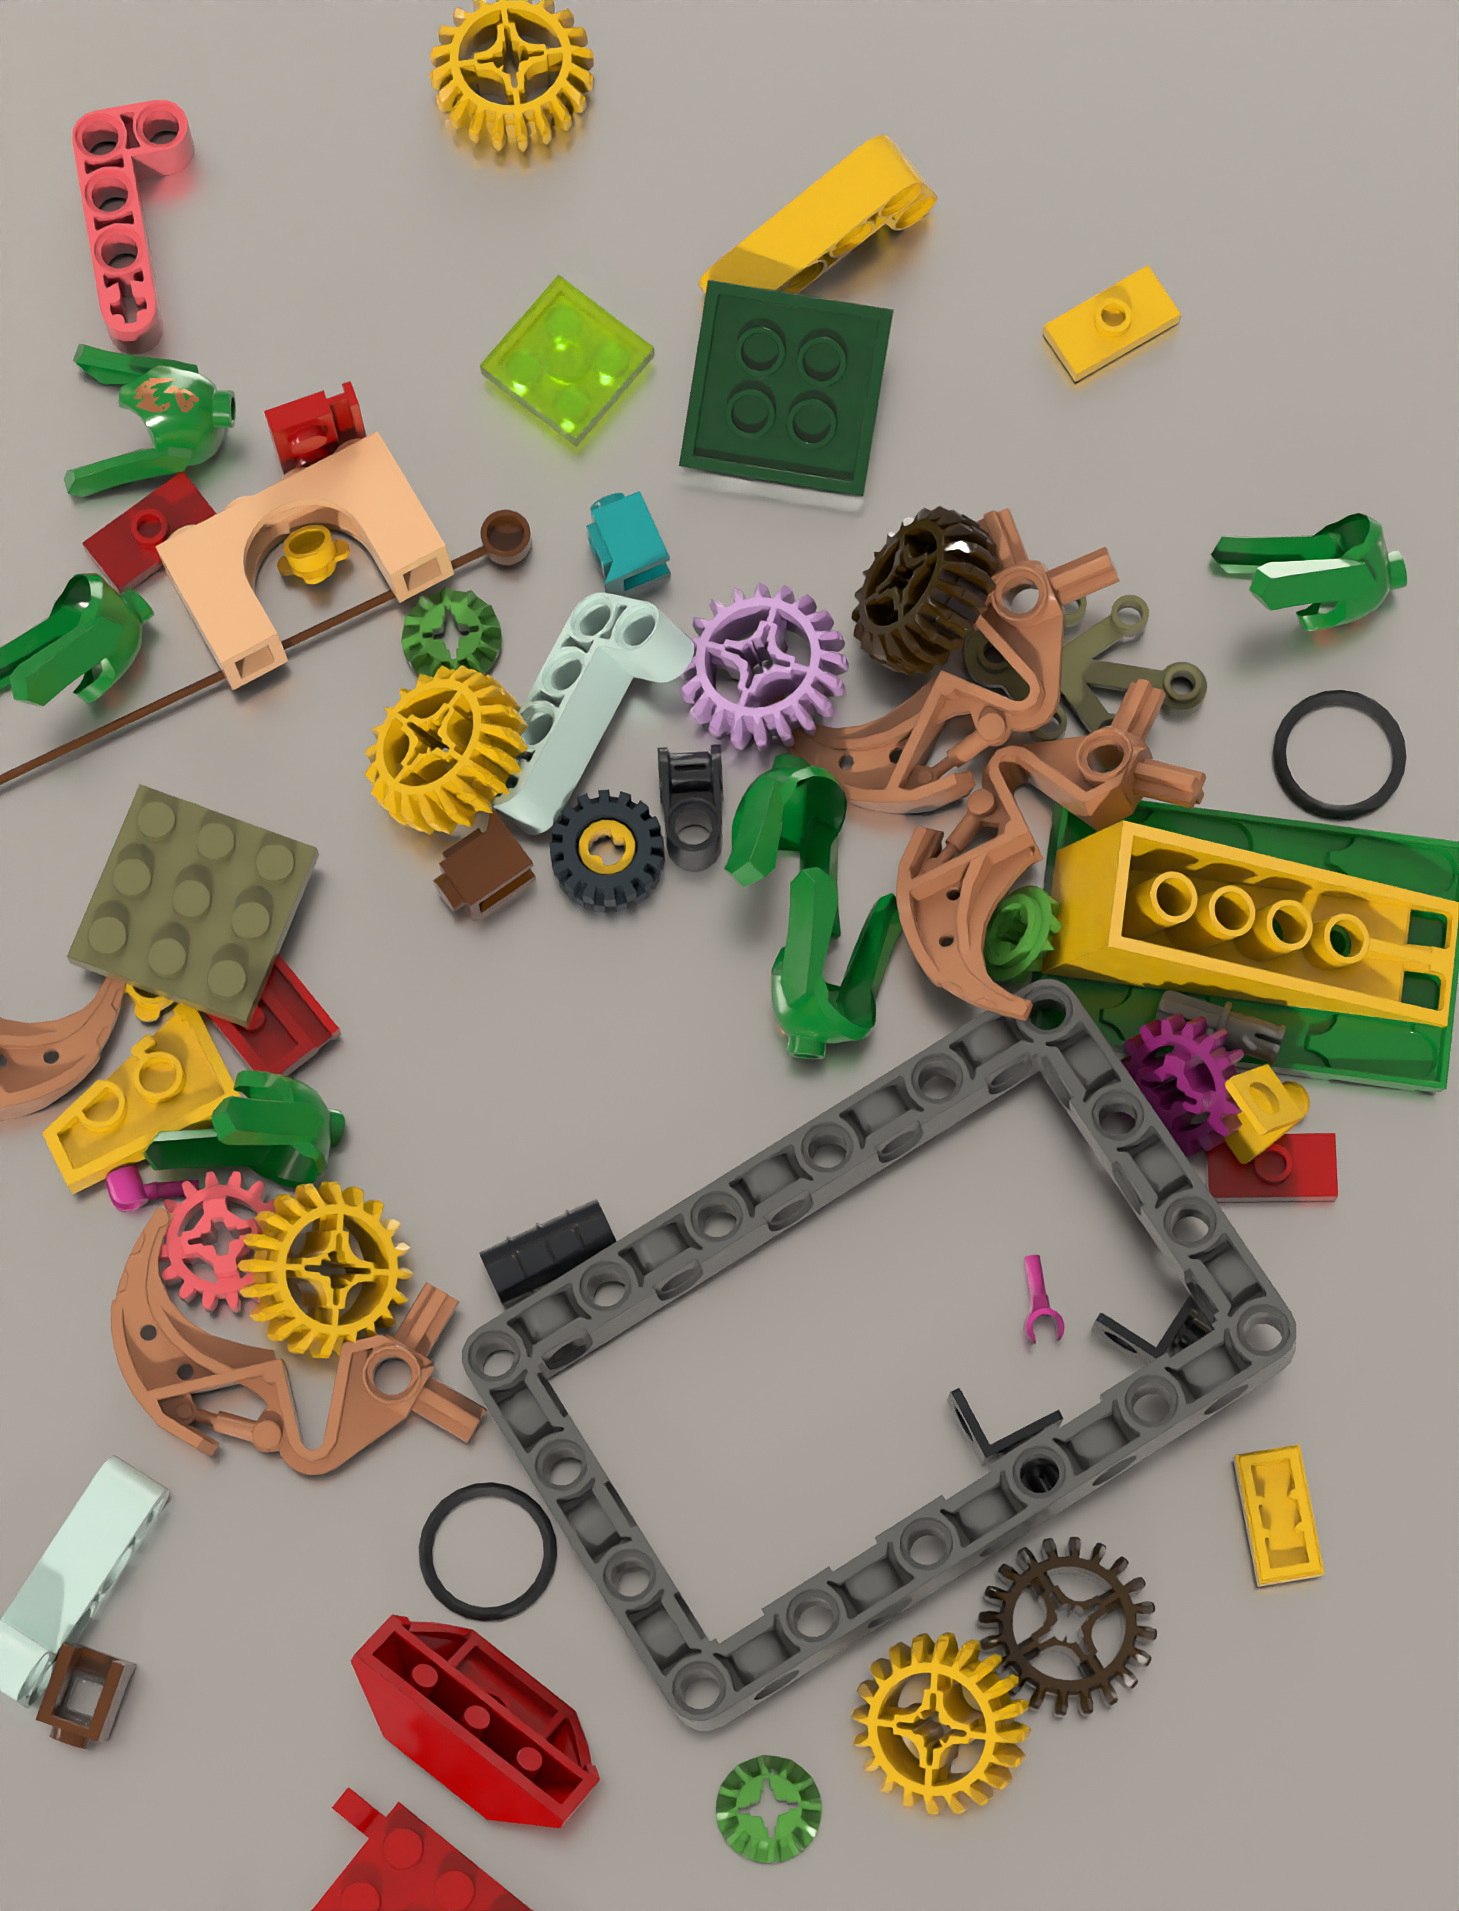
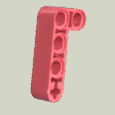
(126, 229)

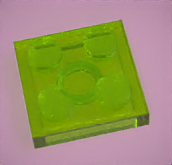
(567, 360)

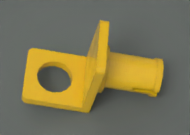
(1267, 1110)

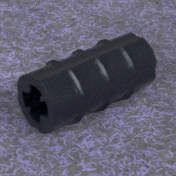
(547, 1251)

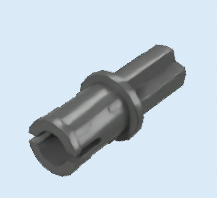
(1241, 1028)

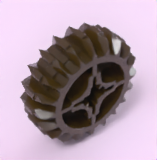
(925, 590)
(1083, 1654)

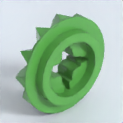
(427, 619)
(1023, 919)
(747, 1832)

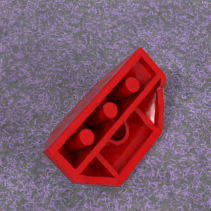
(476, 1721)

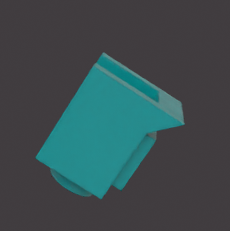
(626, 543)

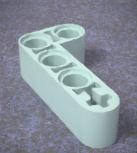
(577, 695)
(75, 1575)

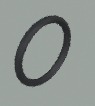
(1363, 702)
(508, 1609)

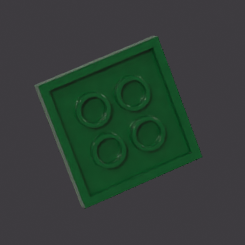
(786, 387)

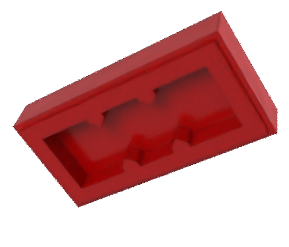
(127, 544)
(1288, 1170)

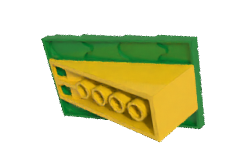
(1282, 917)

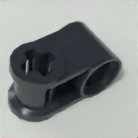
(692, 795)

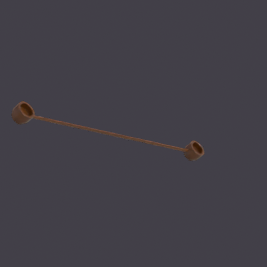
(503, 538)

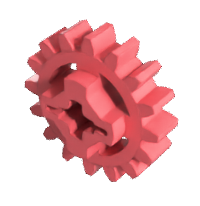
(197, 1247)

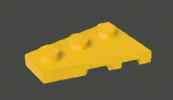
(163, 1086)

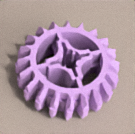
(806, 684)

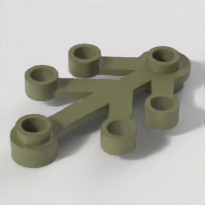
(1082, 671)

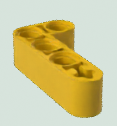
(829, 220)

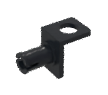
(1180, 1334)
(988, 1452)

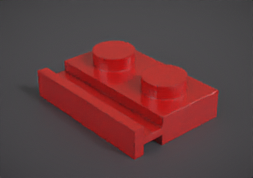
(314, 427)
(284, 1028)

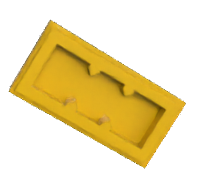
(1111, 323)
(1278, 1515)

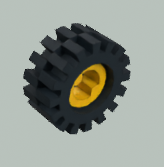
(585, 874)

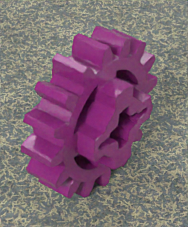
(1186, 1079)

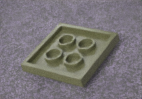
(193, 905)

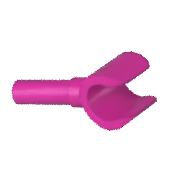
(129, 1193)
(1039, 1300)

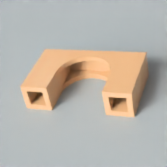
(349, 492)

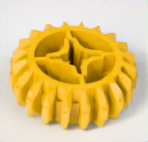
(506, 19)
(438, 787)
(329, 1244)
(932, 1773)

